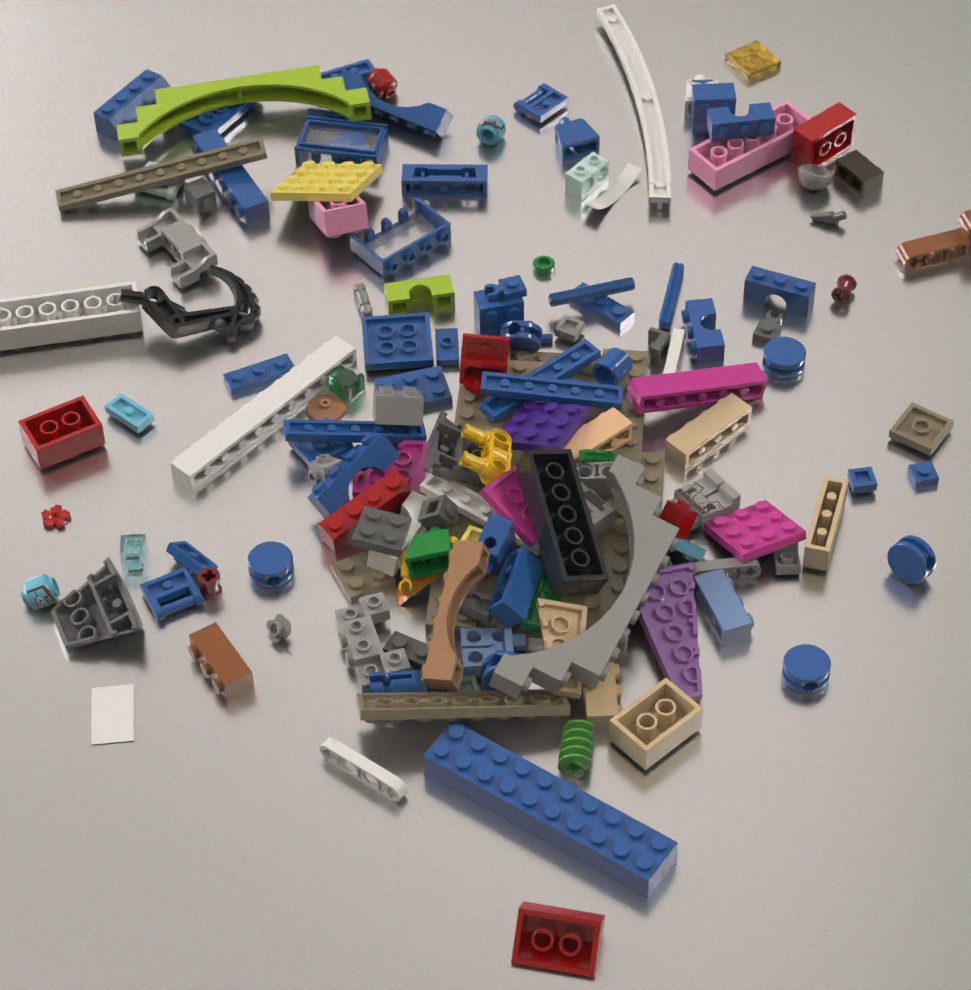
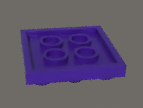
(545, 425)

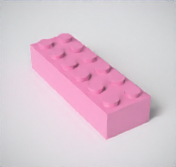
(728, 160)

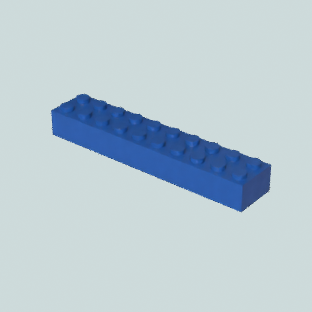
(551, 809)

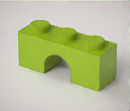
(434, 290)

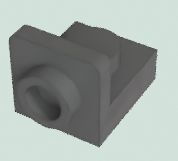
(659, 345)

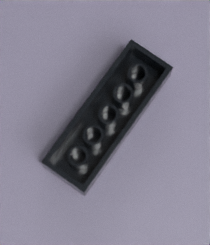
(562, 522)

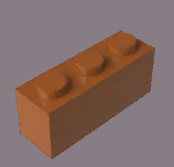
(220, 661)

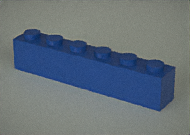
(234, 182)

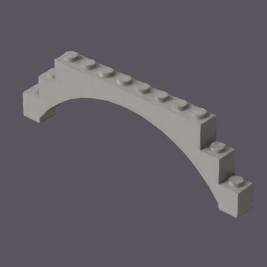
(589, 653)

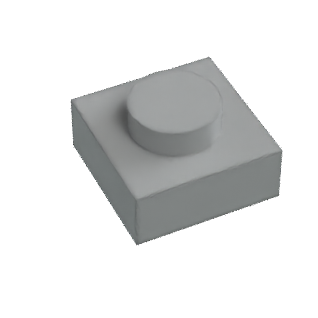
(569, 328)

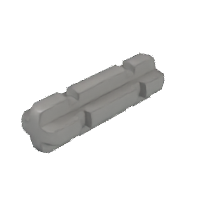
(363, 300)

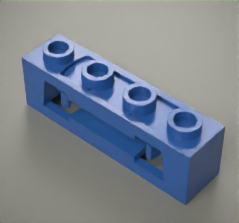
(445, 180)

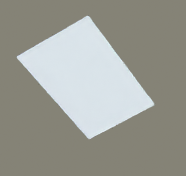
(112, 714)

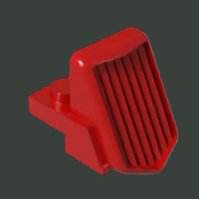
(482, 354)

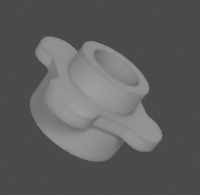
(279, 628)

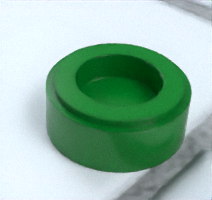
(543, 265)

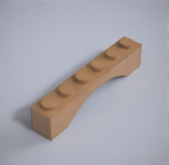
(466, 568)

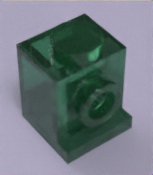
(346, 383)

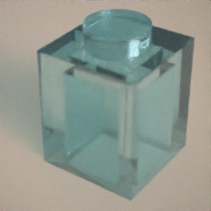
(133, 553)

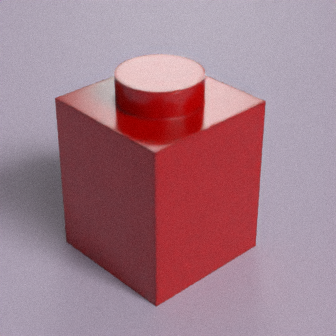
(679, 515)

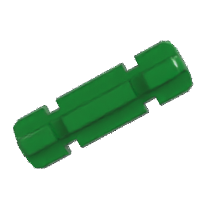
(596, 456)

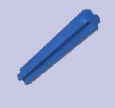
(591, 291)
(671, 295)

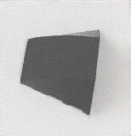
(446, 449)
(97, 610)

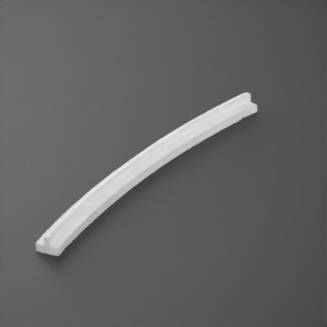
(646, 103)

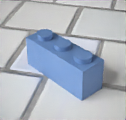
(723, 607)

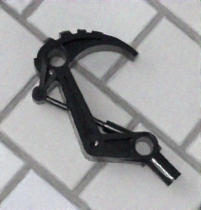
(180, 323)

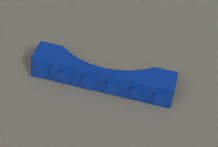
(426, 117)

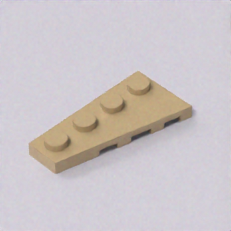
(558, 625)

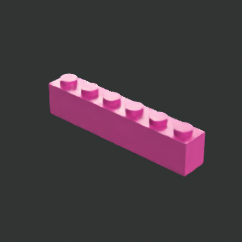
(695, 387)

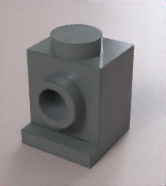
(442, 512)

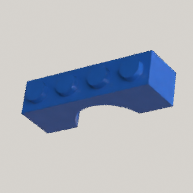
(333, 493)

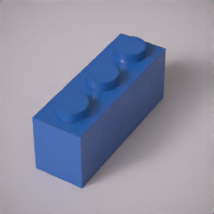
(515, 587)

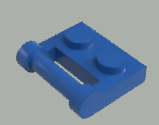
(542, 103)
(170, 587)

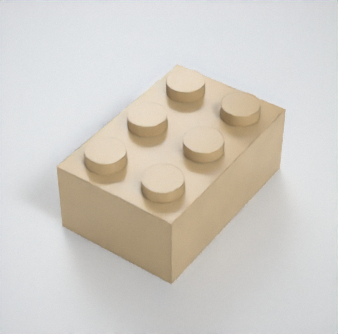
(655, 723)

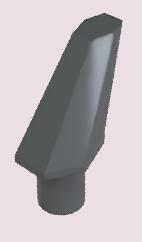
(829, 217)

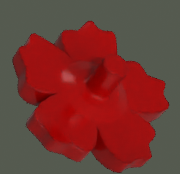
(55, 517)

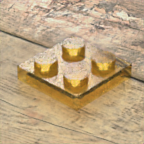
(752, 60)

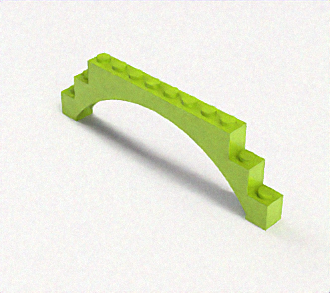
(291, 85)

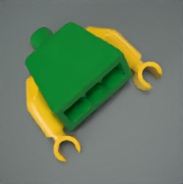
(425, 557)

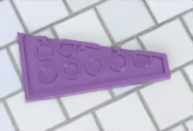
(673, 628)

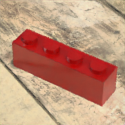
(386, 495)

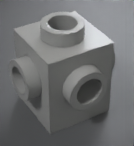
(320, 468)

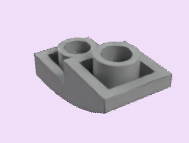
(787, 560)

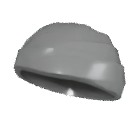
(814, 176)

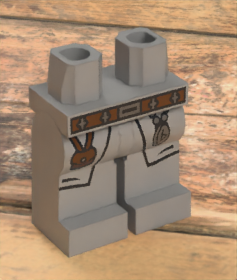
(709, 498)

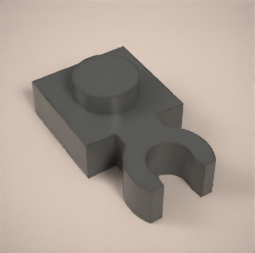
(768, 329)

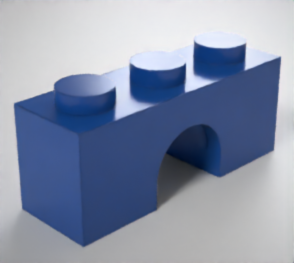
(726, 126)
(796, 292)
(705, 342)

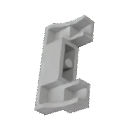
(181, 242)
(362, 642)

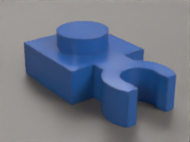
(509, 288)

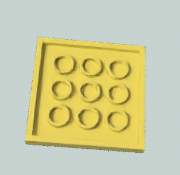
(327, 182)

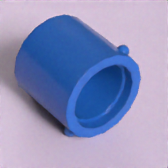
(612, 367)

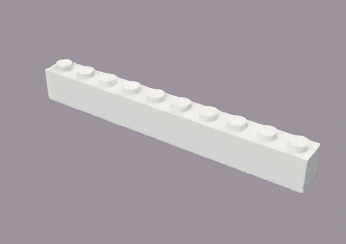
(261, 415)

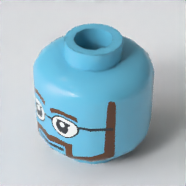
(491, 130)
(40, 591)

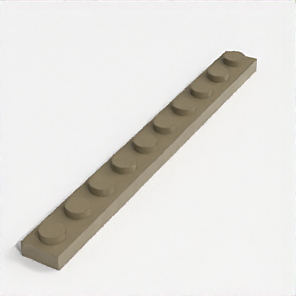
(161, 174)

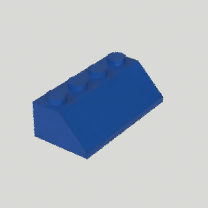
(122, 106)

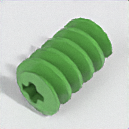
(576, 748)

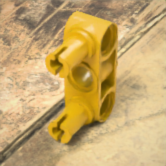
(495, 453)

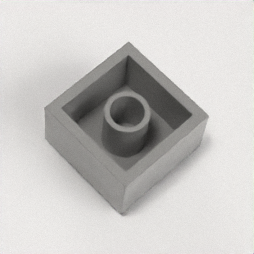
(398, 406)

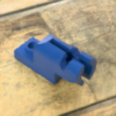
(398, 682)

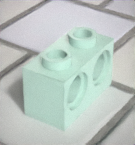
(587, 176)

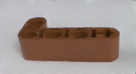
(937, 247)

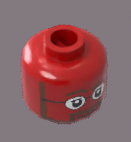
(382, 83)

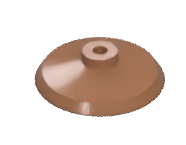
(326, 406)

